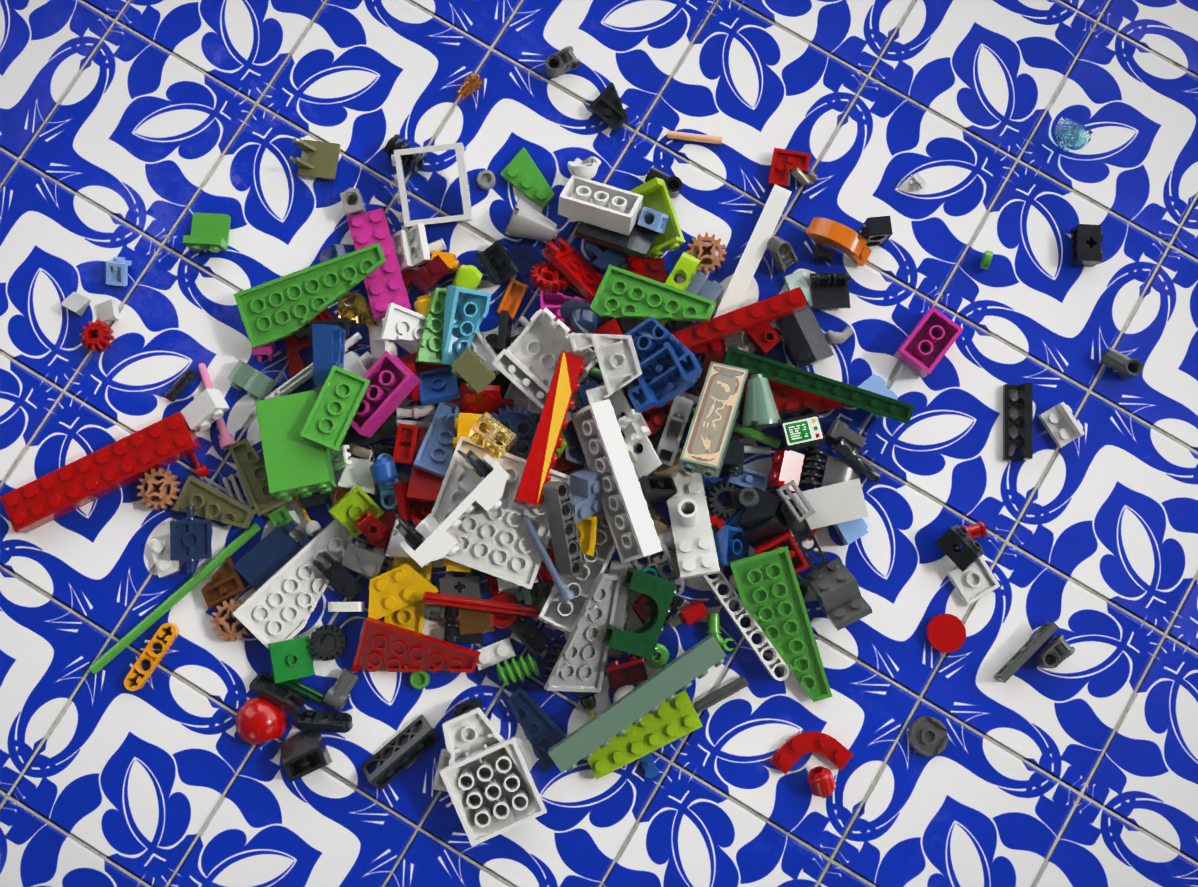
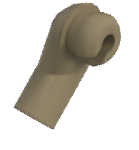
(804, 179)
(359, 451)

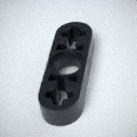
(305, 717)

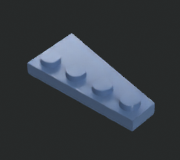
(437, 445)

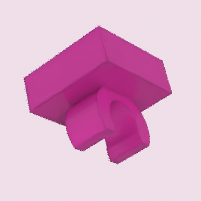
(264, 350)

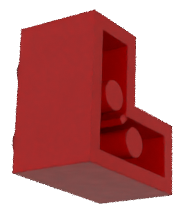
(785, 539)

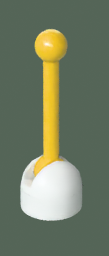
(312, 526)

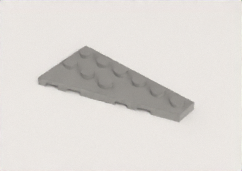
(584, 655)

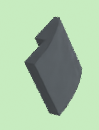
(838, 470)

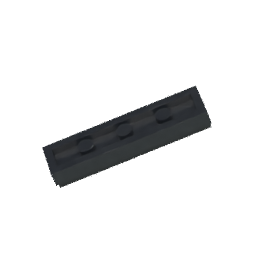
(1024, 419)
(402, 755)

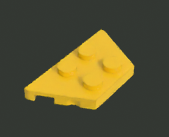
(396, 590)

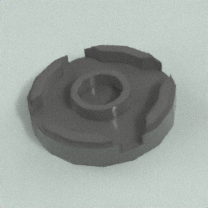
(928, 736)

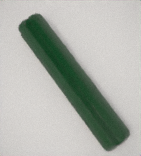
(303, 690)

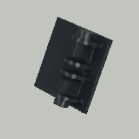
(830, 290)
(452, 630)

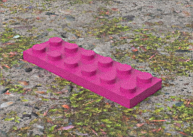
(386, 282)

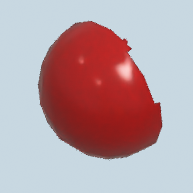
(260, 721)

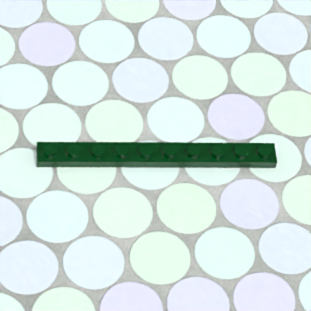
(820, 385)

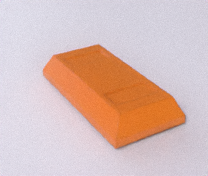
(513, 297)

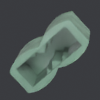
(250, 379)

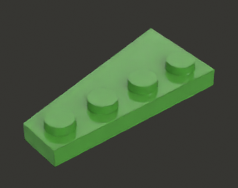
(432, 337)

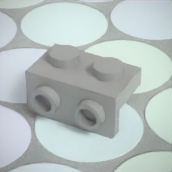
(364, 558)

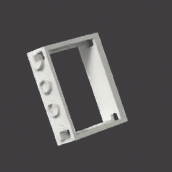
(463, 179)

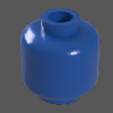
(383, 471)

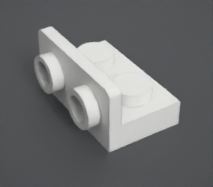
(1061, 424)

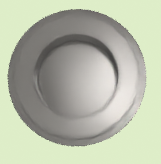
(486, 179)

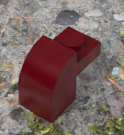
(427, 277)

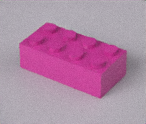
(389, 386)

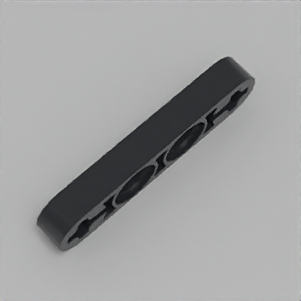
(800, 535)

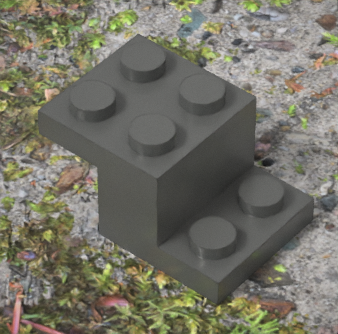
(838, 594)

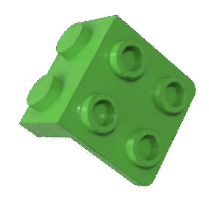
(209, 232)

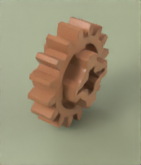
(711, 245)
(150, 488)
(232, 628)

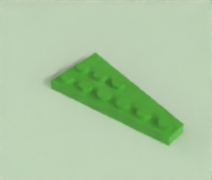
(638, 297)

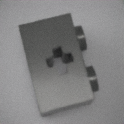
(470, 580)

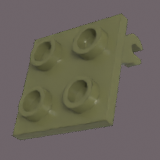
(317, 159)

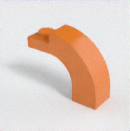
(841, 237)

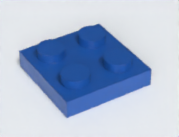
(438, 386)

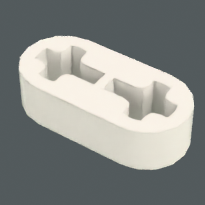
(346, 606)

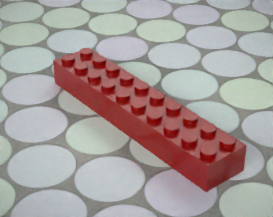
(100, 473)

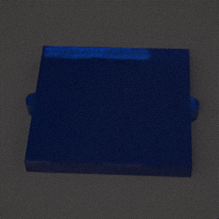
(524, 257)

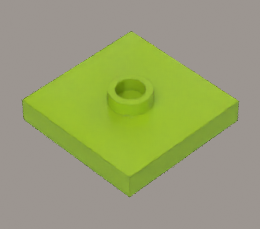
(351, 507)

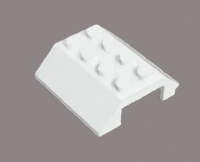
(534, 356)

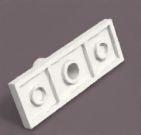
(692, 532)

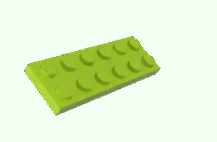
(654, 731)

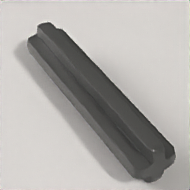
(721, 694)

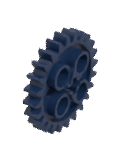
(514, 418)

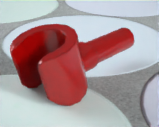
(199, 470)

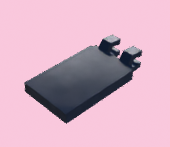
(270, 555)

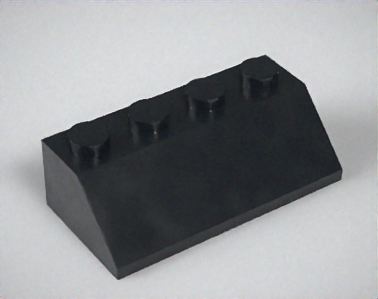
(804, 338)

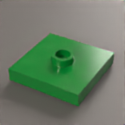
(291, 659)

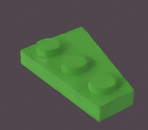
(528, 179)

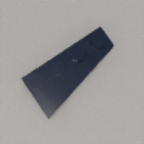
(536, 724)

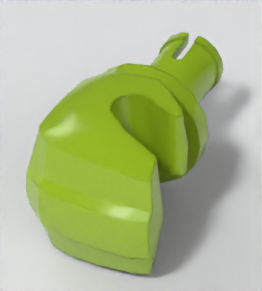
(467, 277)

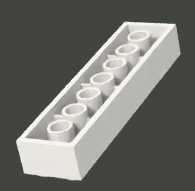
(620, 490)

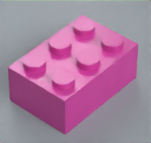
(928, 342)

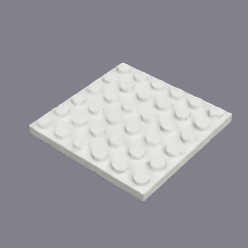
(497, 539)

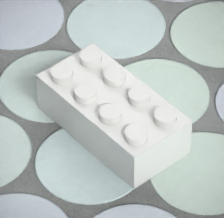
(600, 205)

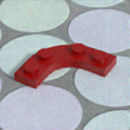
(809, 742)

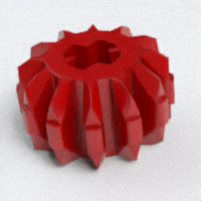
(89, 336)

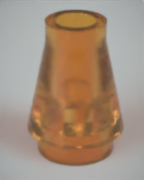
(470, 85)

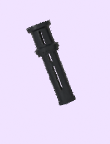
(850, 454)

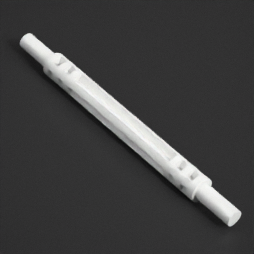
(303, 375)

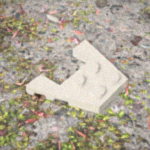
(616, 360)

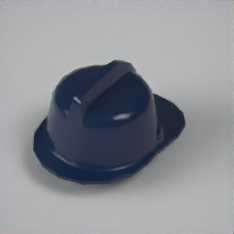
(580, 316)

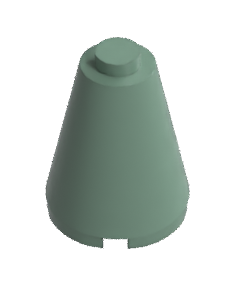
(759, 403)

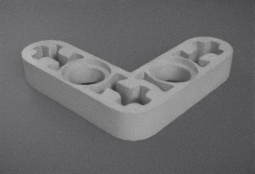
(660, 561)

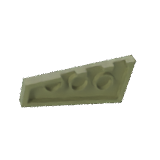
(254, 477)
(213, 504)

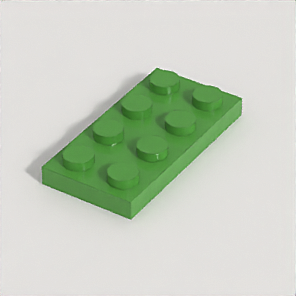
(335, 408)

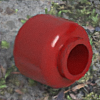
(821, 782)

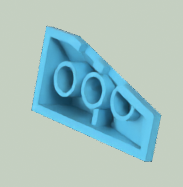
(462, 317)

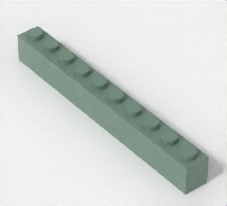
(636, 703)

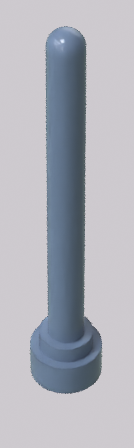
(564, 593)

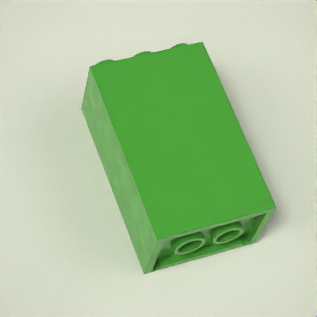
(291, 462)

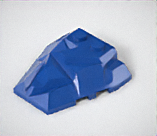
(665, 366)

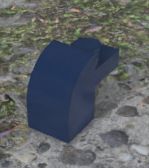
(602, 260)

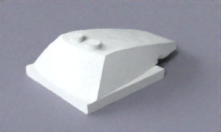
(487, 778)

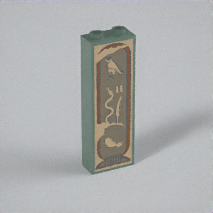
(714, 420)

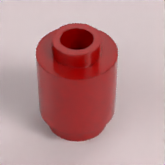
(692, 613)

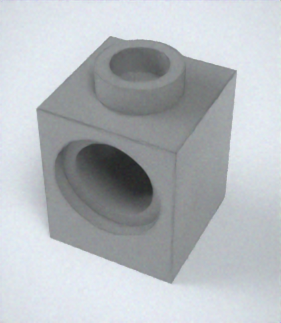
(352, 194)

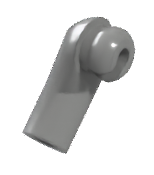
(837, 337)

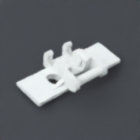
(637, 433)

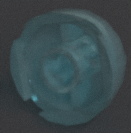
(1071, 135)

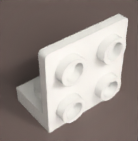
(379, 346)

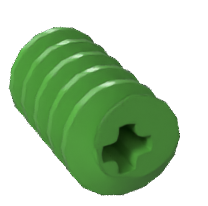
(517, 669)

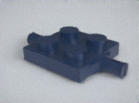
(190, 539)

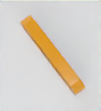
(151, 656)

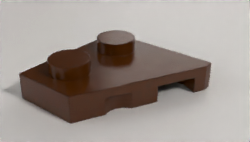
(223, 585)

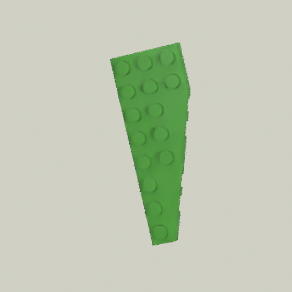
(290, 302)
(776, 603)

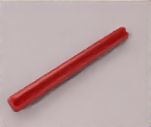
(481, 604)

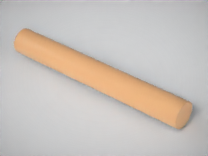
(694, 137)

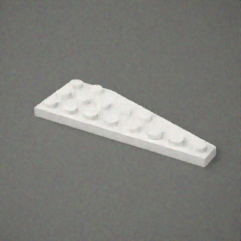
(288, 597)

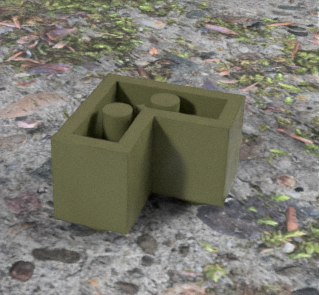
(472, 370)

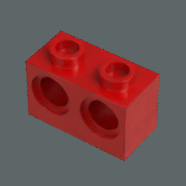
(406, 444)

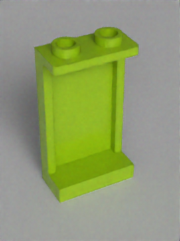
(657, 198)

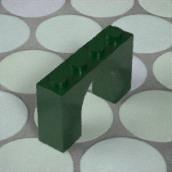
(644, 639)

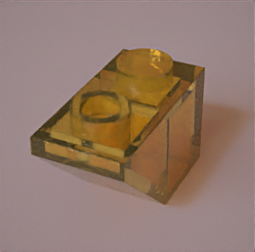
(355, 308)

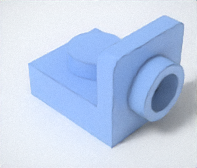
(117, 271)

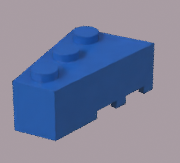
(327, 350)

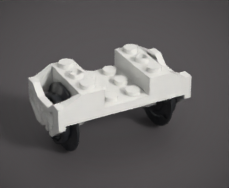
(434, 540)

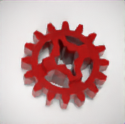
(548, 277)

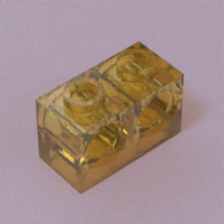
(496, 433)

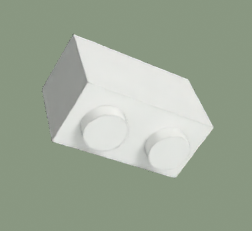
(205, 409)

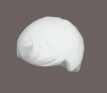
(585, 169)

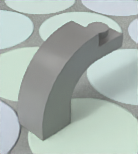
(674, 430)

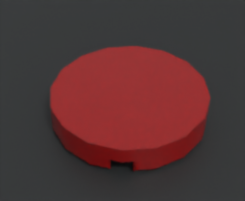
(946, 633)

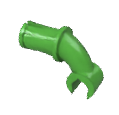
(713, 628)

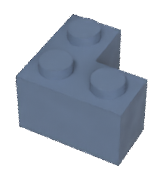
(585, 493)

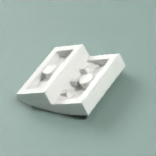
(411, 247)

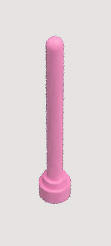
(225, 438)

